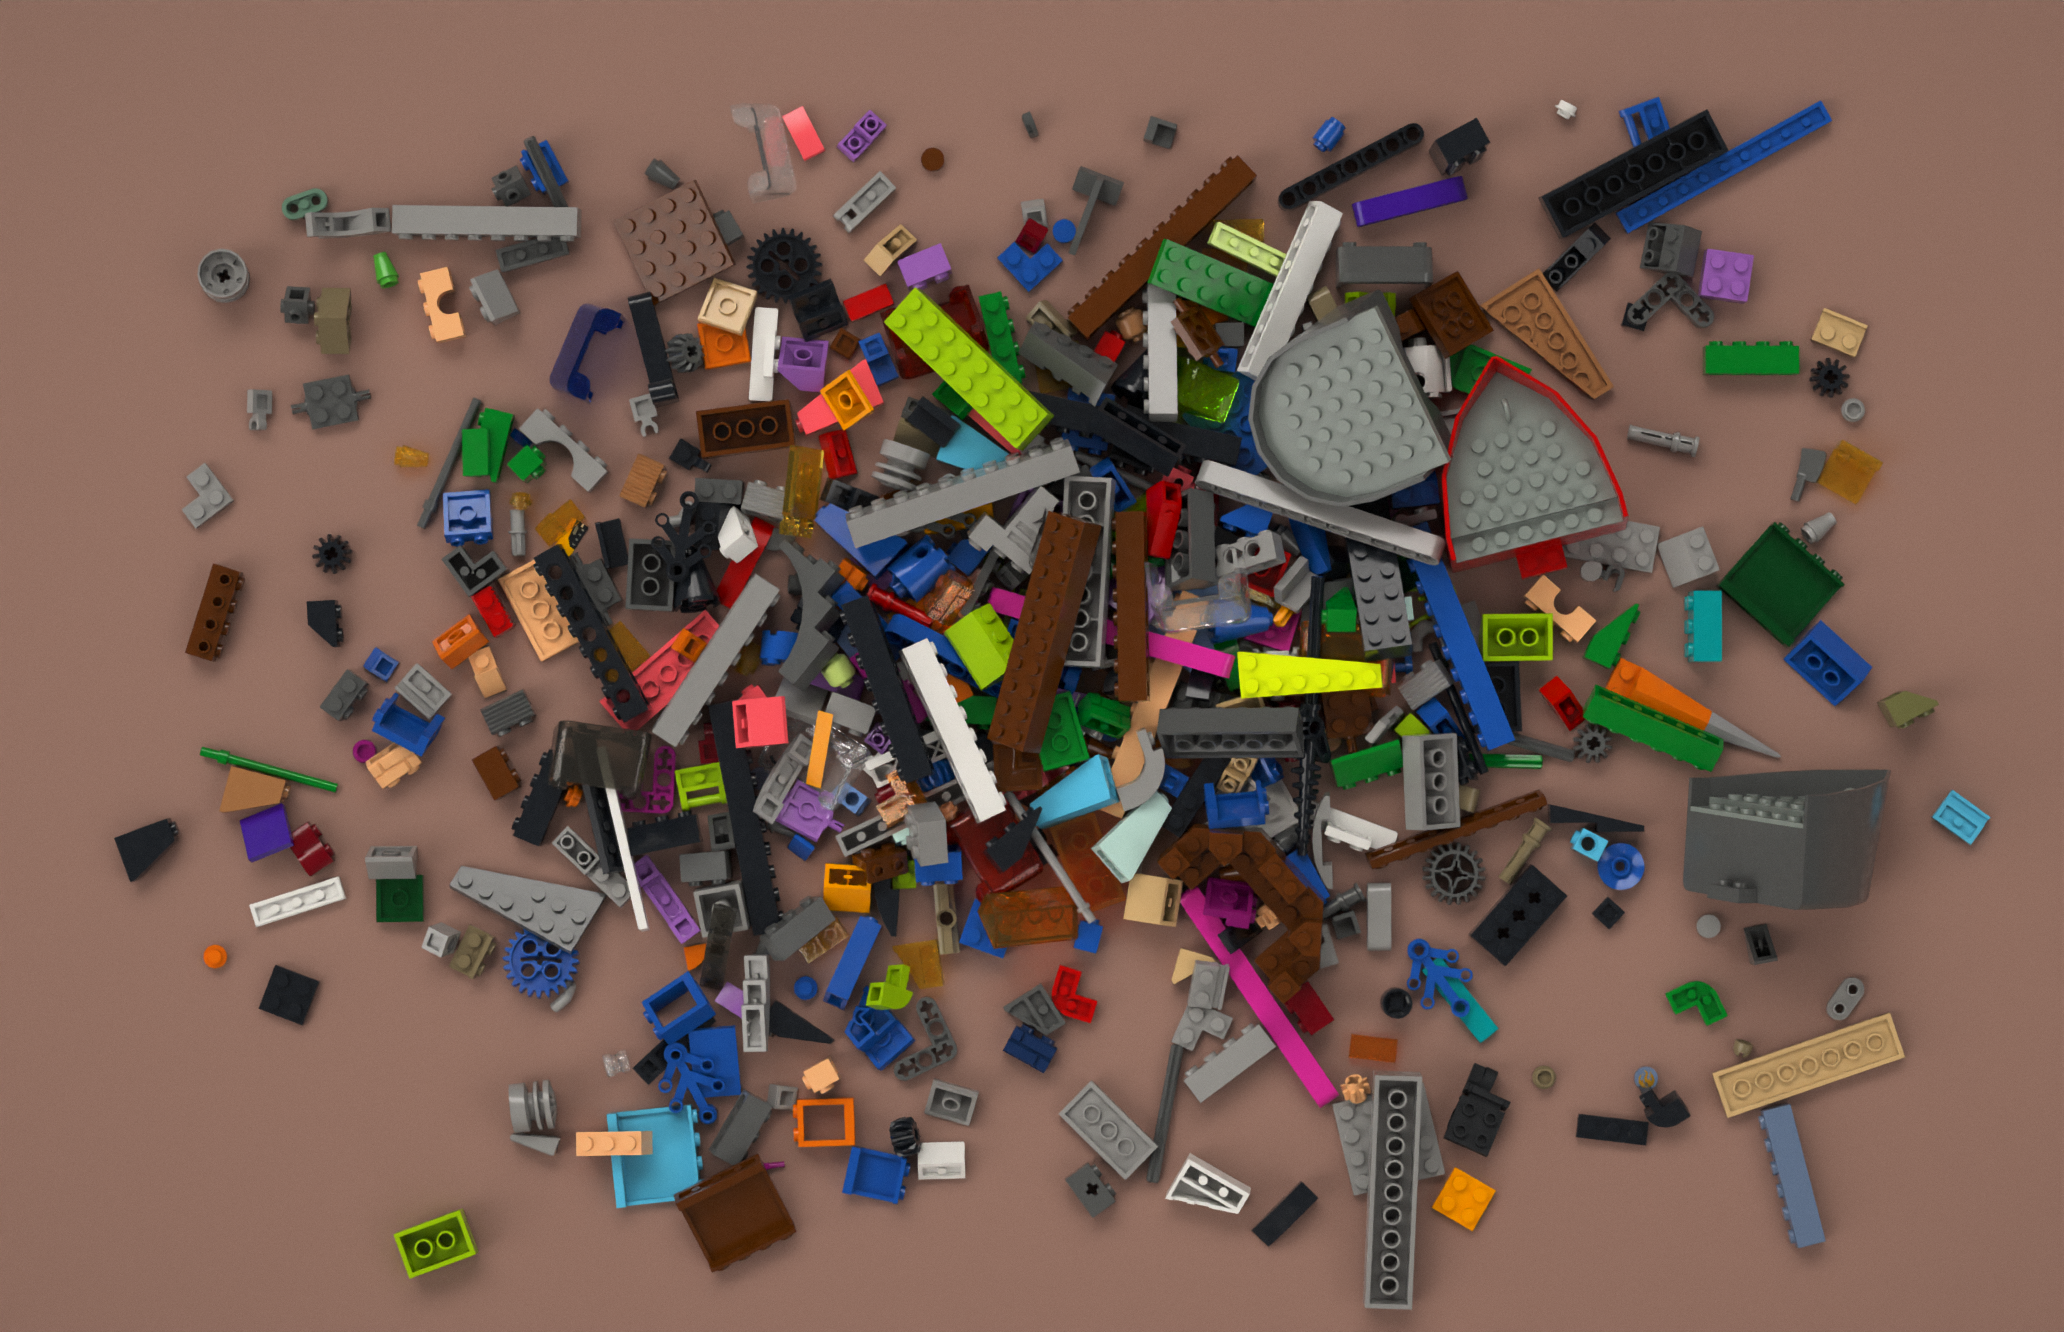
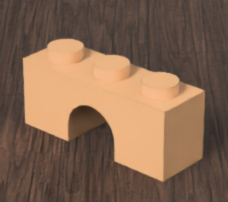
(435, 285)
(1542, 597)
(614, 1143)

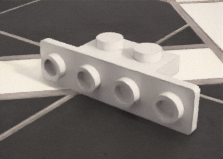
(763, 354)
(1354, 830)

